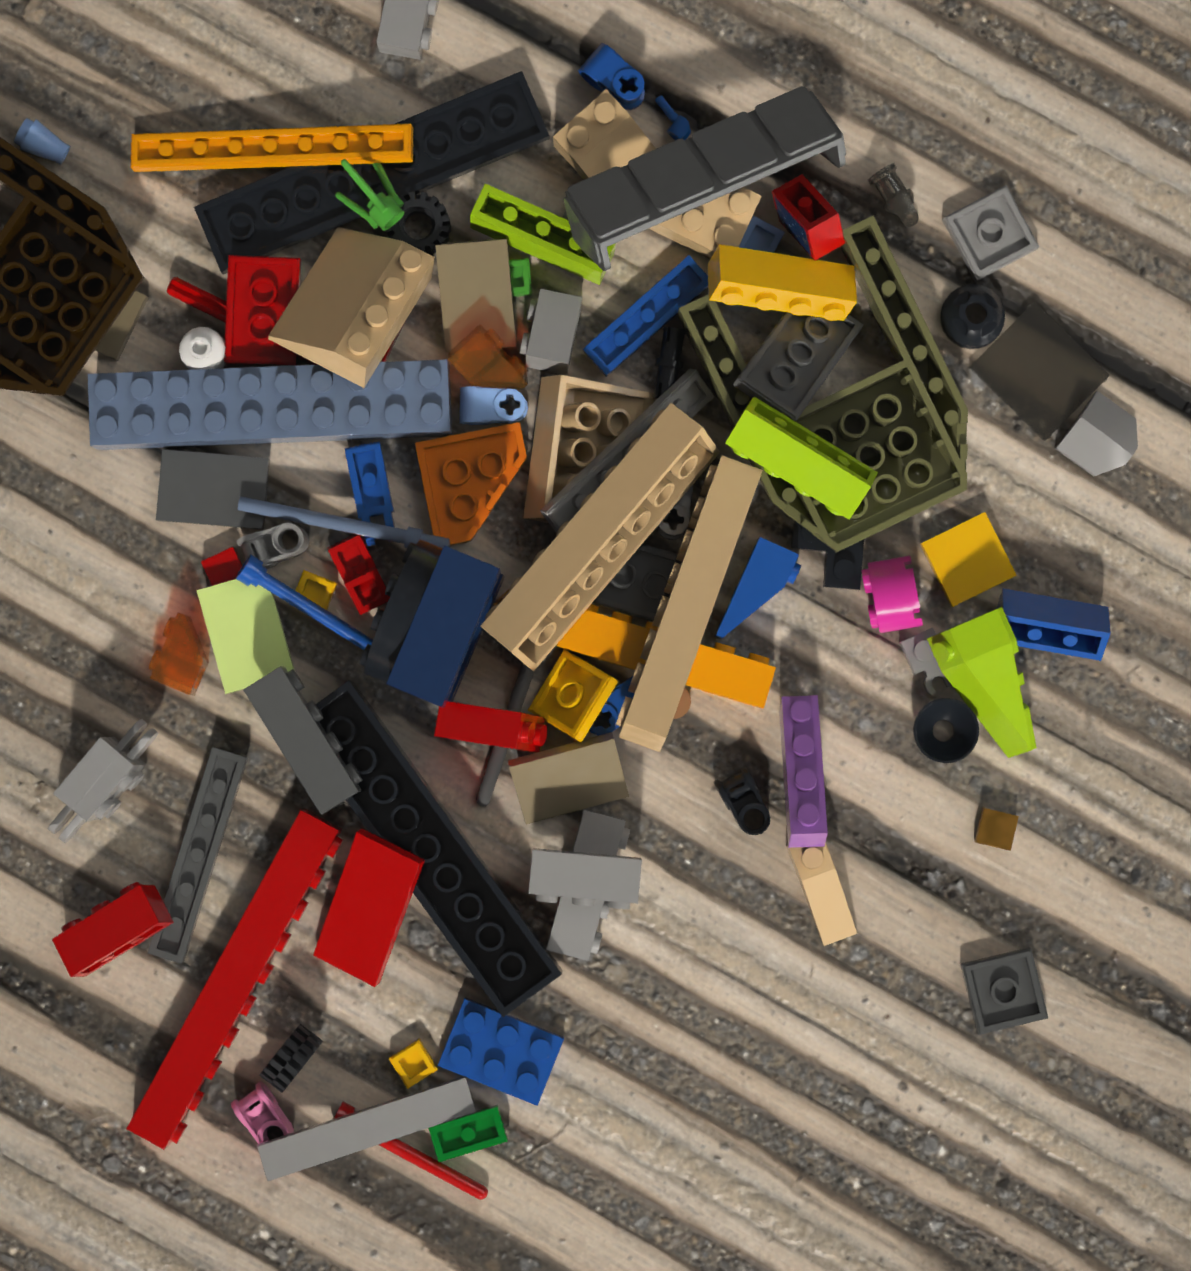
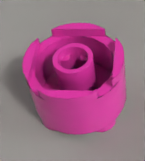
(893, 594)

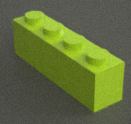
(533, 232)
(801, 458)

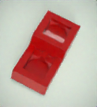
(359, 573)

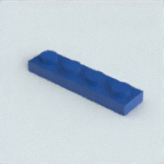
(647, 316)

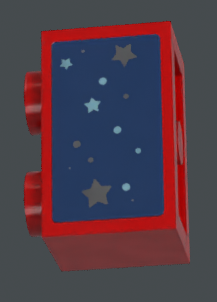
(808, 217)

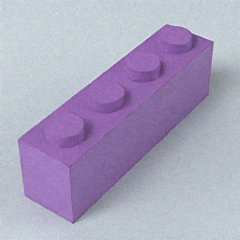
(803, 771)

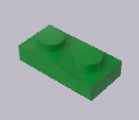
(468, 1133)

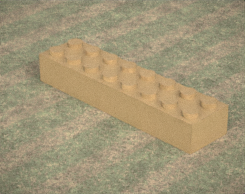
(601, 536)
(693, 594)

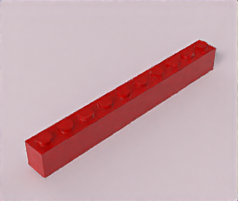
(234, 979)

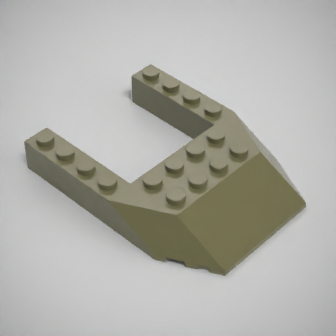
(897, 422)

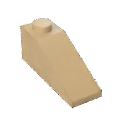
(823, 892)

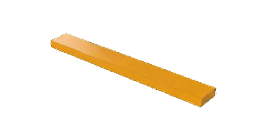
(272, 147)

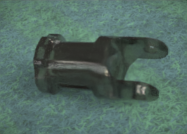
(897, 203)

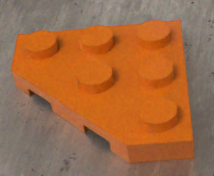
(468, 476)

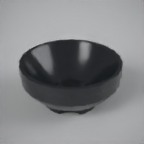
(960, 329)
(964, 730)

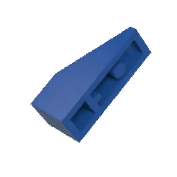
(762, 578)

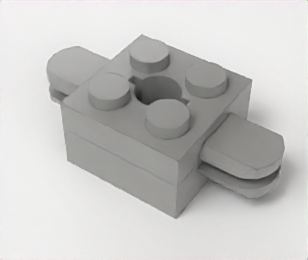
(100, 779)

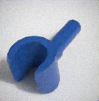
(680, 128)

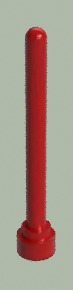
(426, 1162)

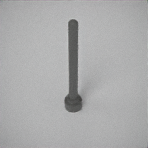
(498, 753)

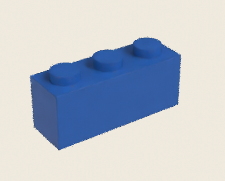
(1057, 624)

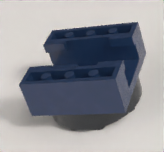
(431, 621)

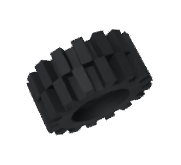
(434, 210)
(291, 1058)

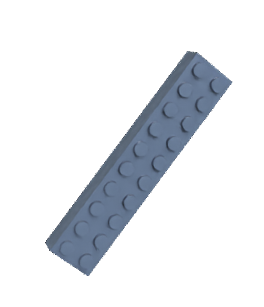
(267, 405)

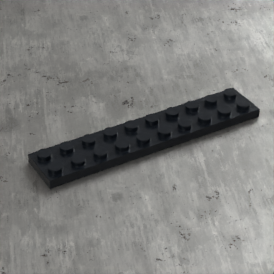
(303, 200)

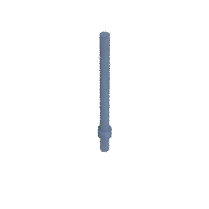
(339, 523)

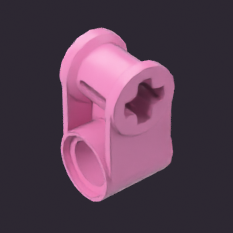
(263, 1115)

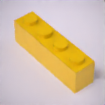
(781, 283)

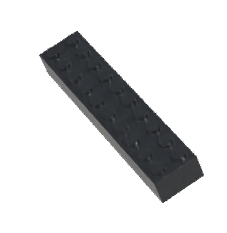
(454, 879)

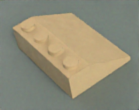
(354, 303)
(571, 429)

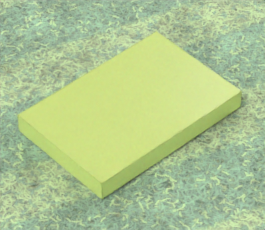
(244, 633)

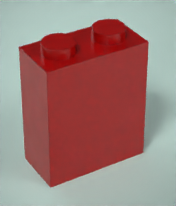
(491, 726)

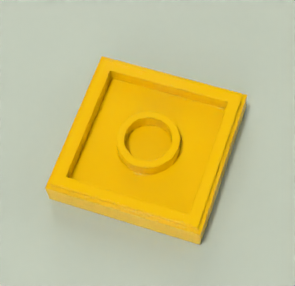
(968, 559)
(573, 695)

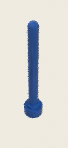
(255, 574)

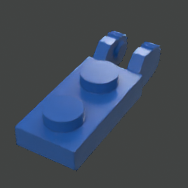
(370, 484)

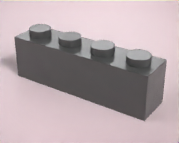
(303, 740)

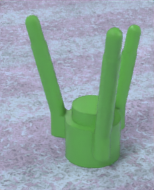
(384, 210)

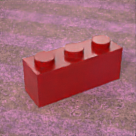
(112, 929)

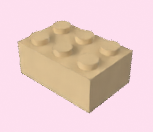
(712, 223)

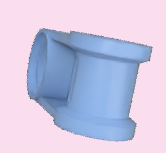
(484, 405)

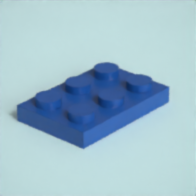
(501, 1051)

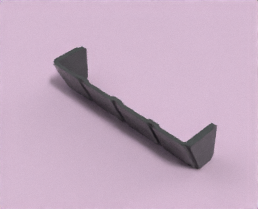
(700, 170)

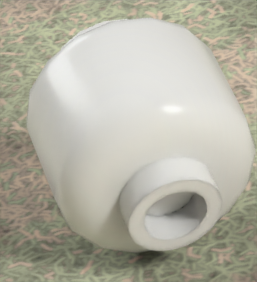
(202, 349)

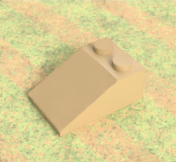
(601, 138)

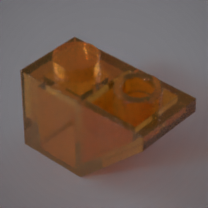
(485, 362)
(182, 658)

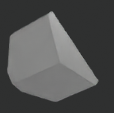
(1100, 437)

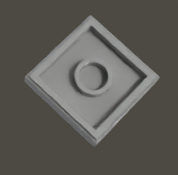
(990, 233)

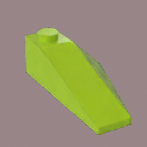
(983, 671)

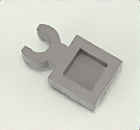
(922, 659)

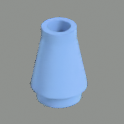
(40, 141)

